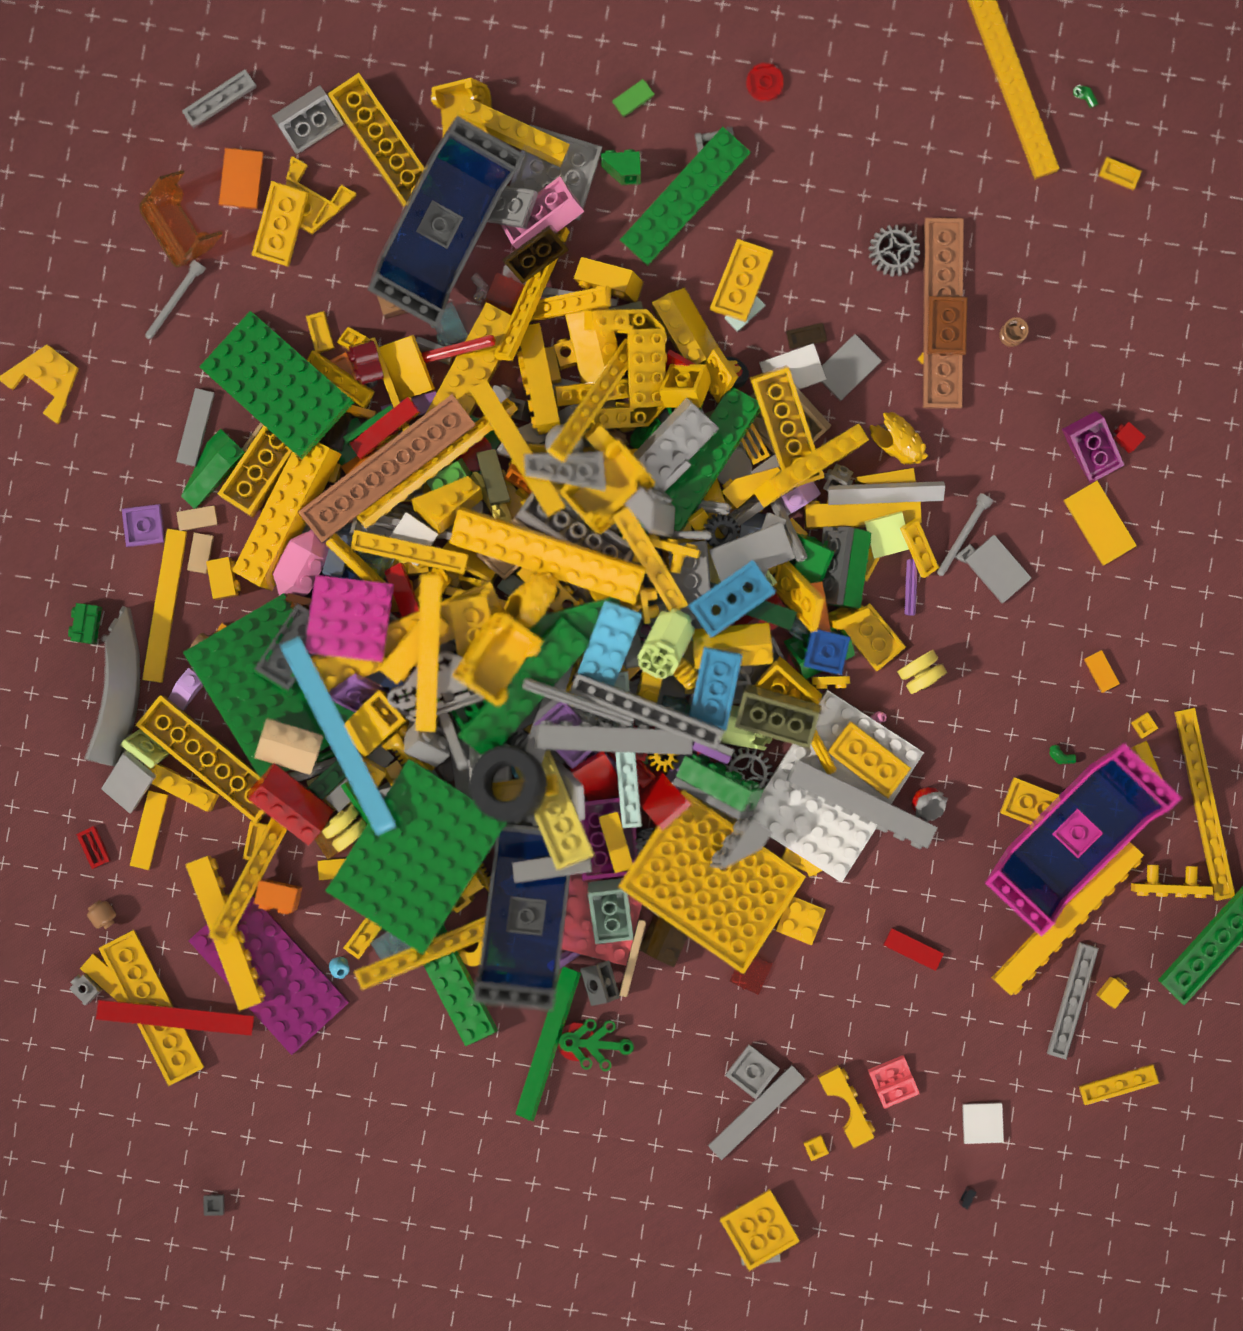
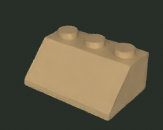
(288, 746)

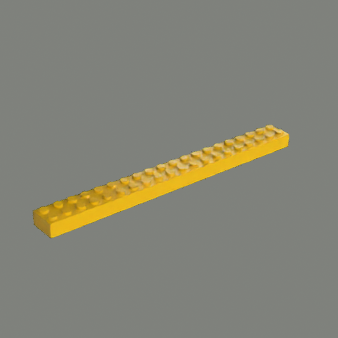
(1014, 87)

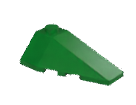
(212, 468)

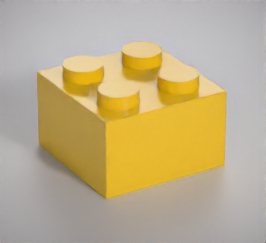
(684, 383)

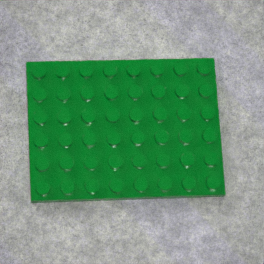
(242, 697)
(421, 866)

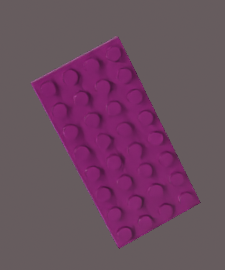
(296, 991)

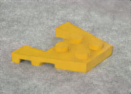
(317, 208)
(50, 372)

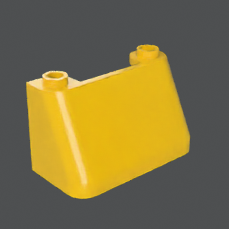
(450, 95)
(622, 480)
(496, 657)

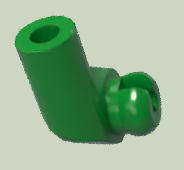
(1087, 94)
(1059, 757)

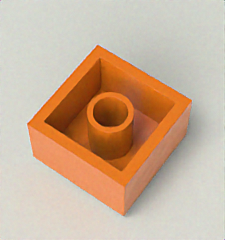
(278, 895)

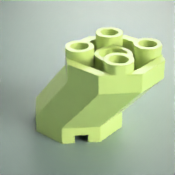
(666, 643)
(742, 737)

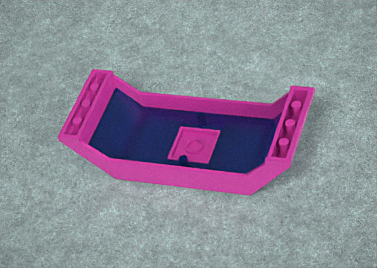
(1079, 836)

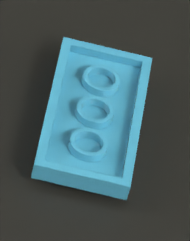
(609, 642)

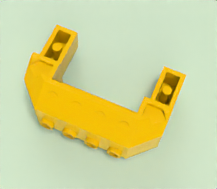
(645, 365)

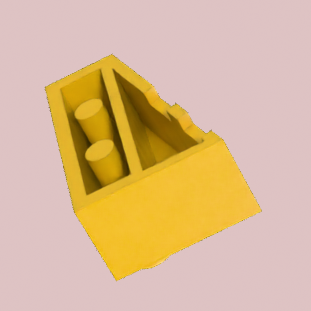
(622, 281)
(442, 504)

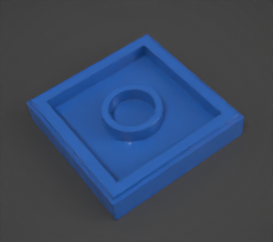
(826, 651)

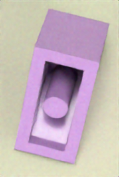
(799, 497)
(185, 689)

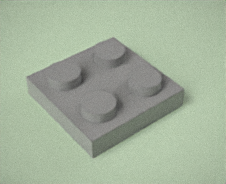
(752, 1071)

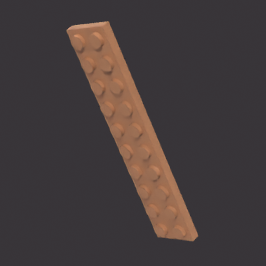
(942, 278)
(387, 468)

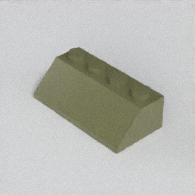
(778, 716)

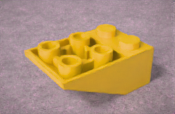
(374, 723)

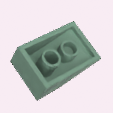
(609, 911)

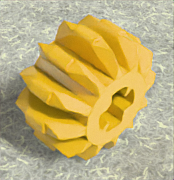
(686, 673)
(666, 762)

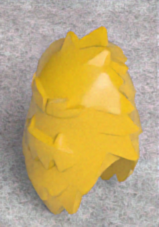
(899, 439)
(532, 599)

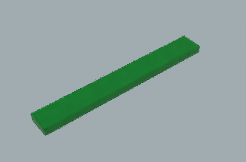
(548, 1044)

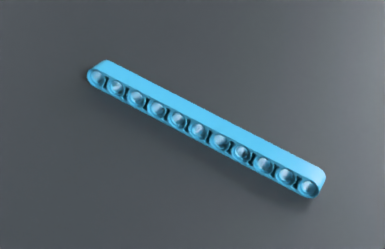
(337, 736)

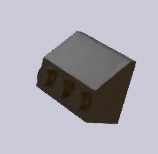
(536, 254)
(663, 941)

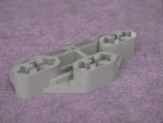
(445, 684)

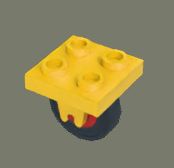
(725, 373)

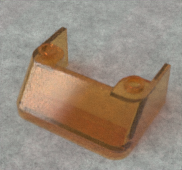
(170, 223)

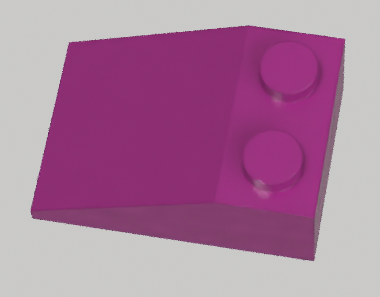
(1093, 446)

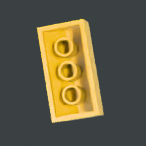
(685, 326)
(590, 347)
(749, 640)

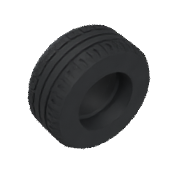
(485, 771)

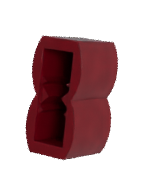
(365, 362)

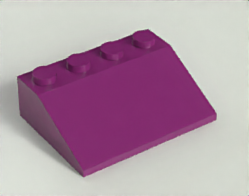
(601, 861)

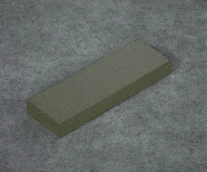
(493, 477)

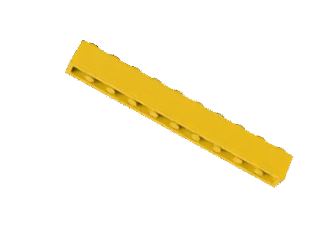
(1036, 949)

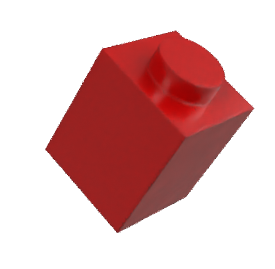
(1128, 437)

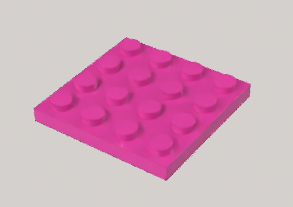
(349, 618)

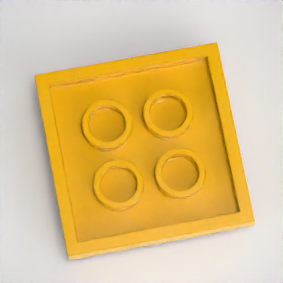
(759, 1229)

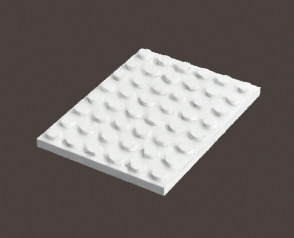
(808, 824)

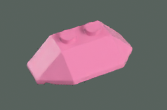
(300, 564)

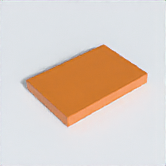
(241, 178)

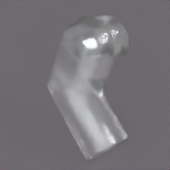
(482, 287)

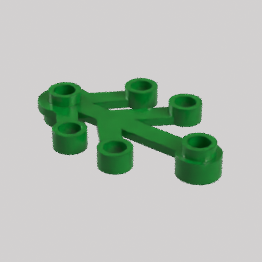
(593, 1044)

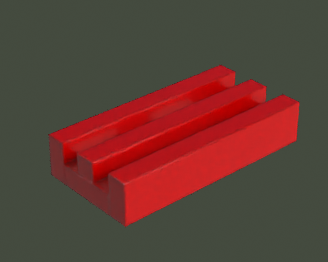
(86, 850)

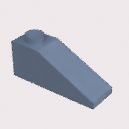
(334, 564)

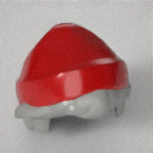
(929, 803)

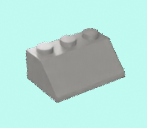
(308, 119)
(653, 511)

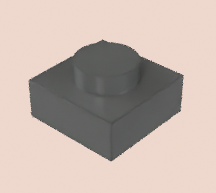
(214, 1205)

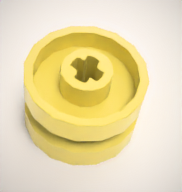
(922, 672)
(344, 827)

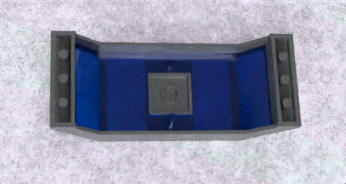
(443, 220)
(522, 925)

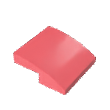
(893, 1081)

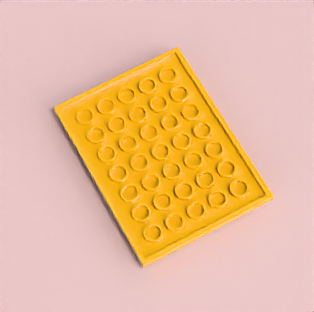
(718, 908)

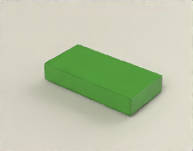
(633, 98)

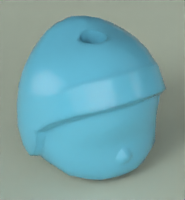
(339, 967)

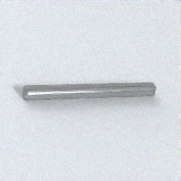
(577, 701)

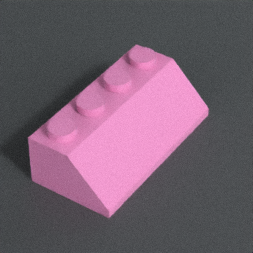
(553, 207)

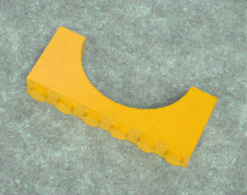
(810, 465)

